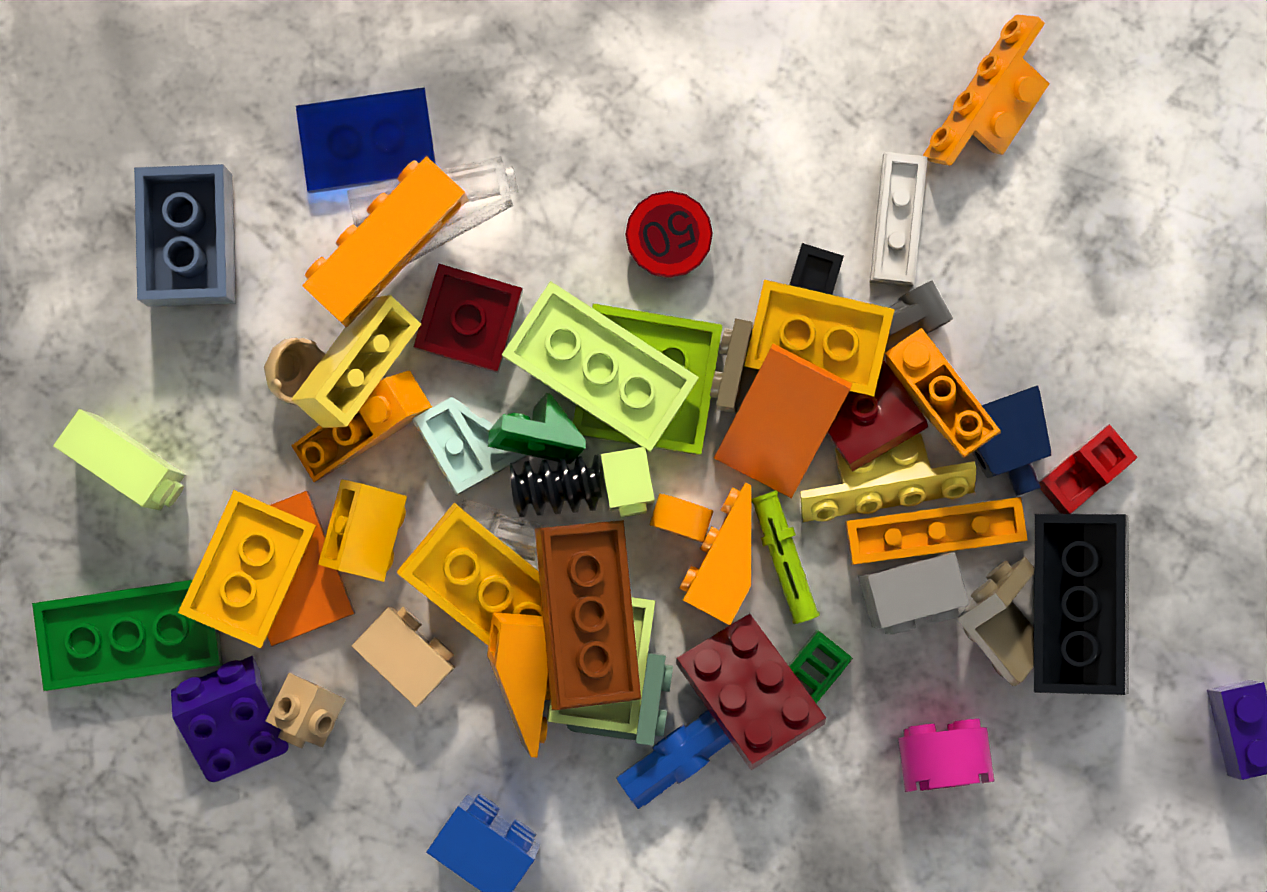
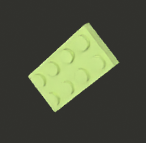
(600, 366)

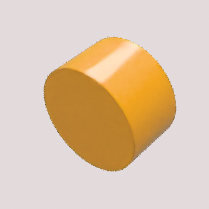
(681, 517)

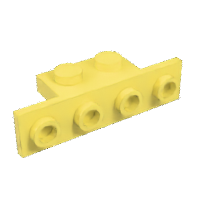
(888, 481)

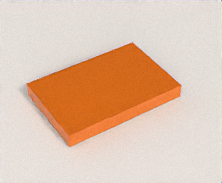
(782, 420)
(316, 592)

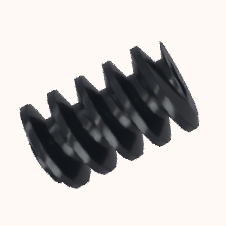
(556, 486)

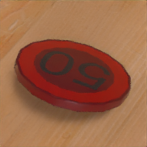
(669, 234)

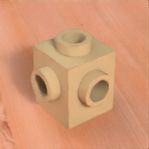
(304, 712)

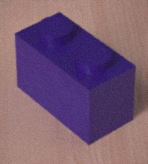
(1241, 727)

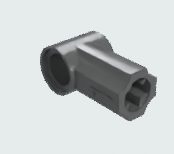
(916, 310)

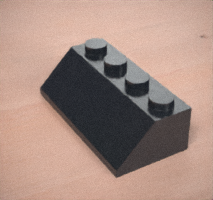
(1081, 604)

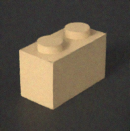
(405, 655)

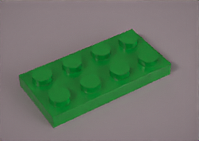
(120, 636)

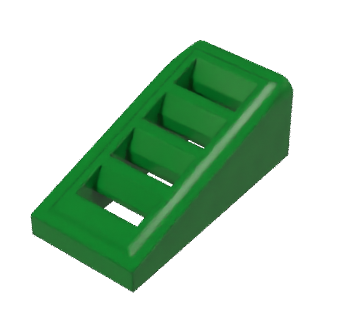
(832, 650)

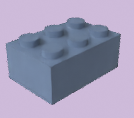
(184, 235)

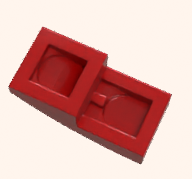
(1087, 470)

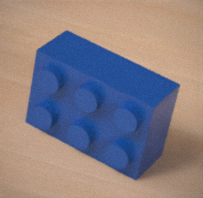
(485, 846)

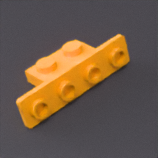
(996, 98)

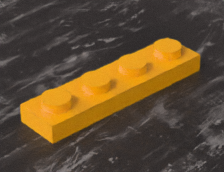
(936, 530)

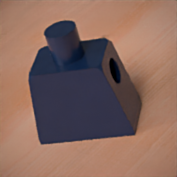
(1021, 439)

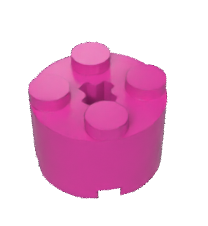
(945, 757)

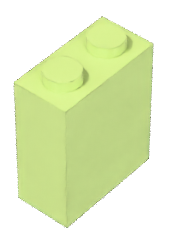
(120, 461)

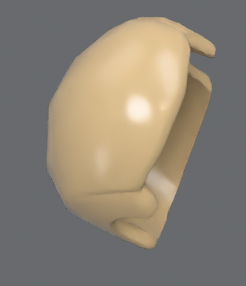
(290, 366)

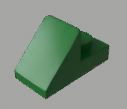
(546, 436)

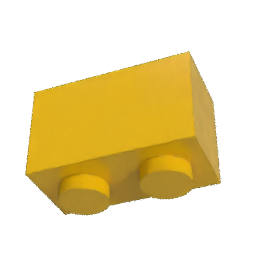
(363, 530)

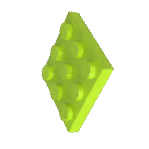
(689, 344)

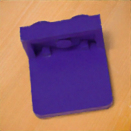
(226, 720)

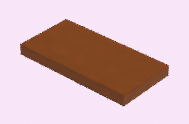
(587, 614)

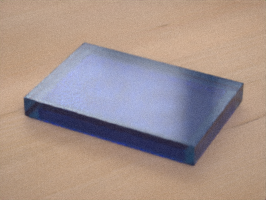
(363, 138)

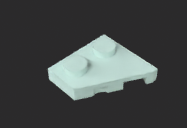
(460, 445)

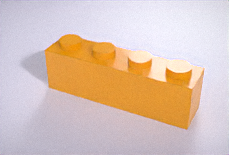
(385, 240)

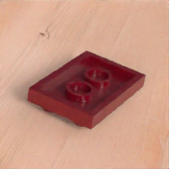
(750, 691)

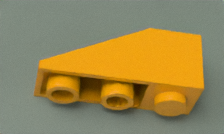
(940, 393)
(384, 412)
(726, 569)
(521, 671)

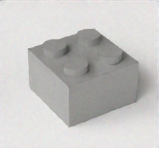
(914, 591)

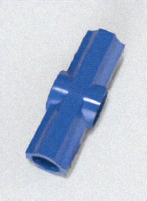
(673, 759)

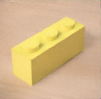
(356, 363)

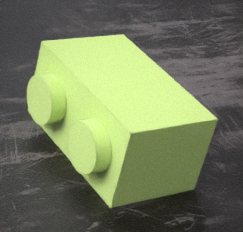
(628, 481)

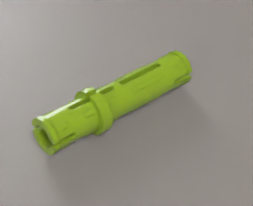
(785, 557)

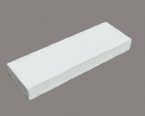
(898, 219)

